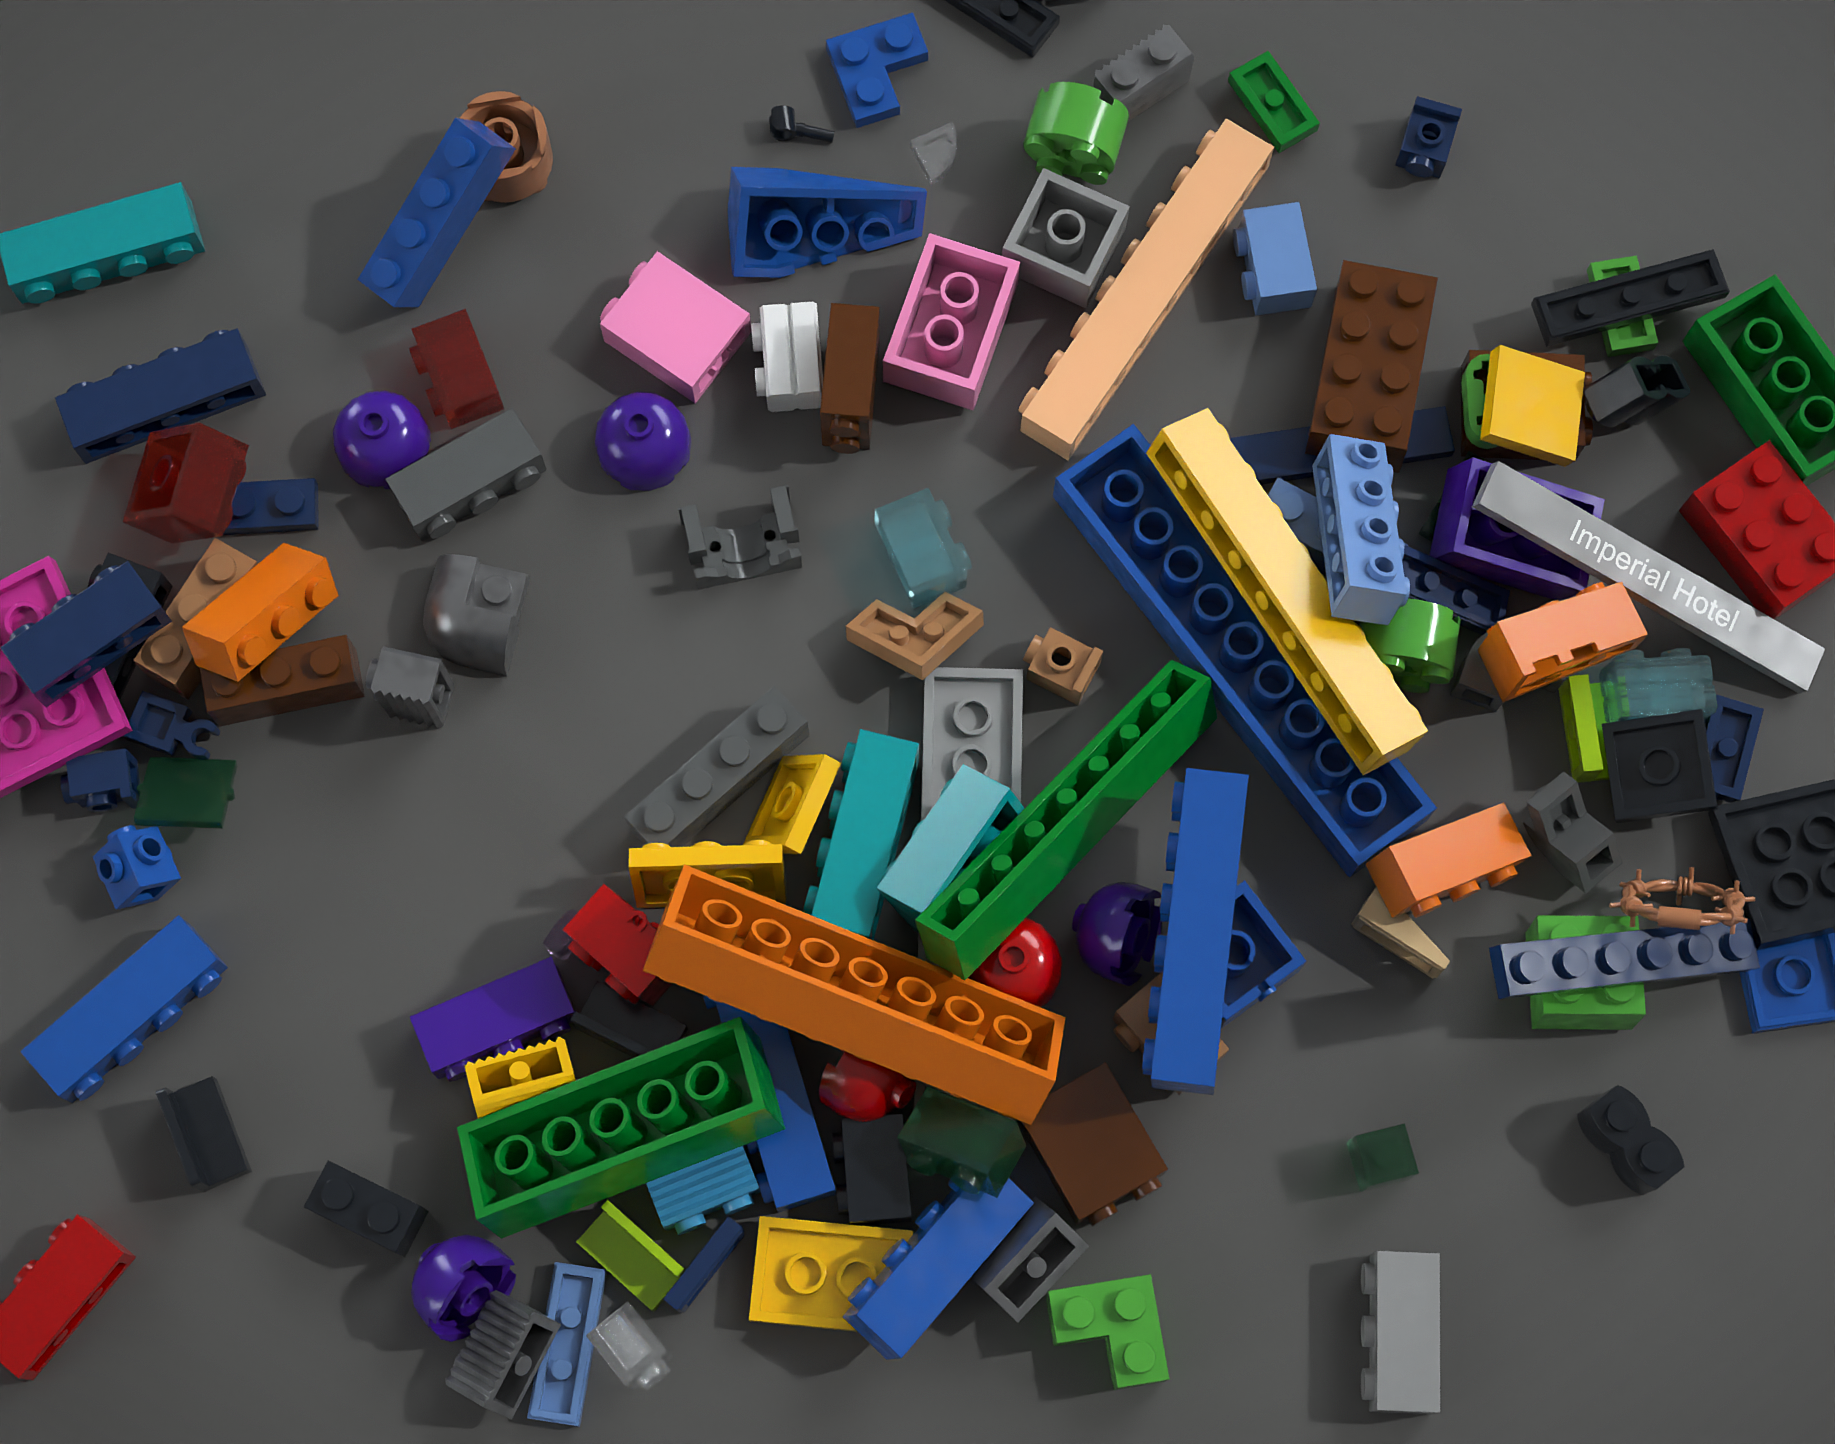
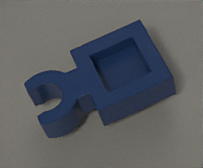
(165, 724)

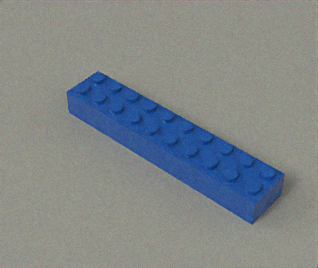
(1198, 611)

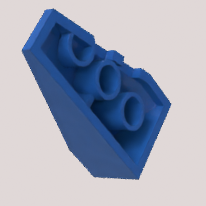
(806, 218)

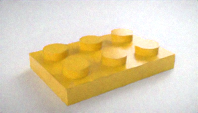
(752, 866)
(812, 1268)

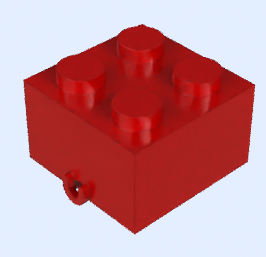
(619, 938)

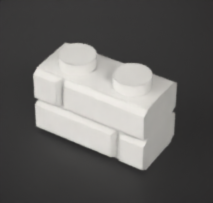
(790, 355)

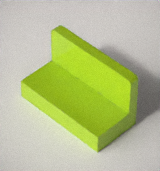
(1583, 723)
(631, 1256)

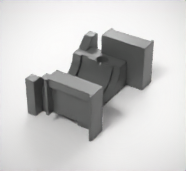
(743, 549)

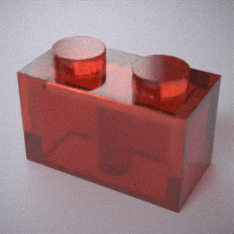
(457, 369)

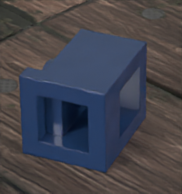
(1428, 138)
(102, 780)

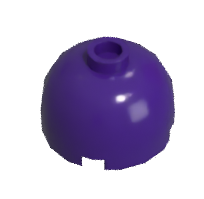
(379, 437)
(642, 441)
(1117, 930)
(457, 1281)

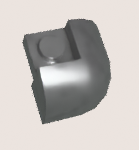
(474, 612)

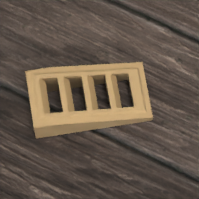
(1399, 936)

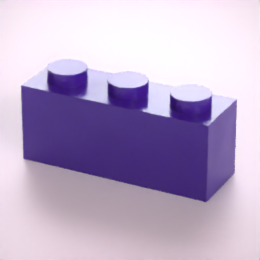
(494, 1019)

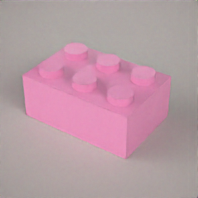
(951, 321)

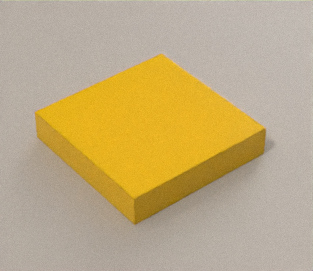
(1532, 406)
(794, 801)

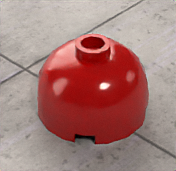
(1024, 965)
(864, 1089)

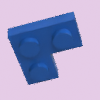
(866, 58)

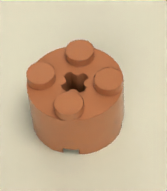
(523, 129)

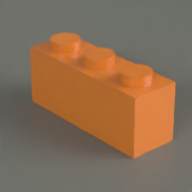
(260, 611)
(1449, 862)

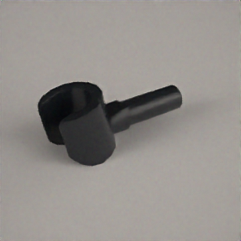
(784, 127)

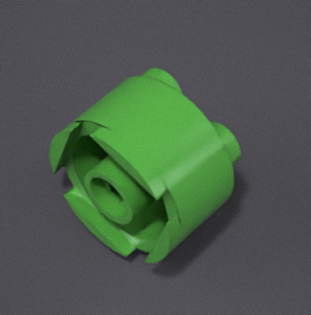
(1076, 132)
(1417, 644)

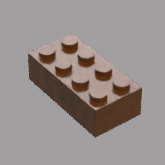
(1373, 358)

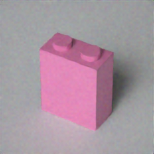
(675, 326)

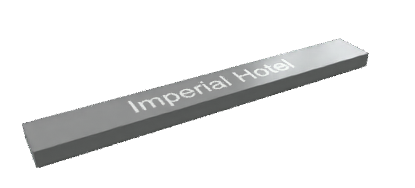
(1648, 577)

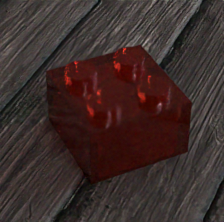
(186, 483)

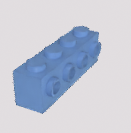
(1359, 530)

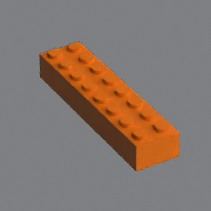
(857, 995)

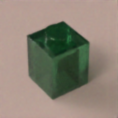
(1382, 1157)

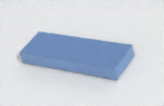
(564, 1371)

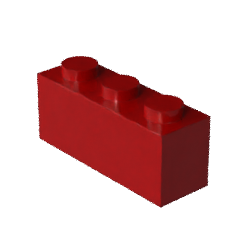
(57, 1294)

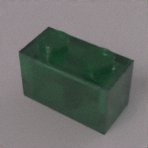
(961, 1143)

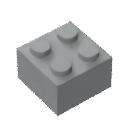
(1066, 237)

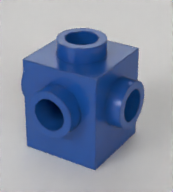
(136, 866)

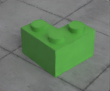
(1122, 1314)

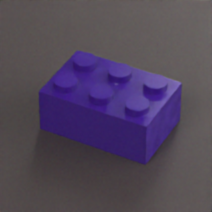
(1495, 551)

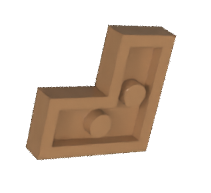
(918, 642)

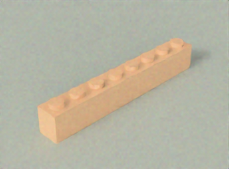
(1145, 289)

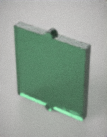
(185, 792)

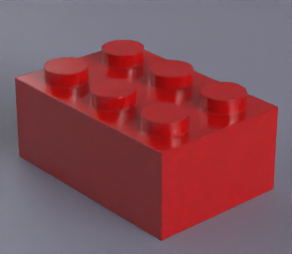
(1765, 530)

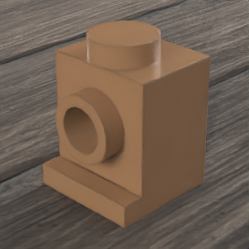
(1067, 680)

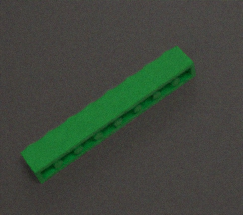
(1066, 820)

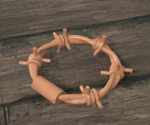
(1682, 917)

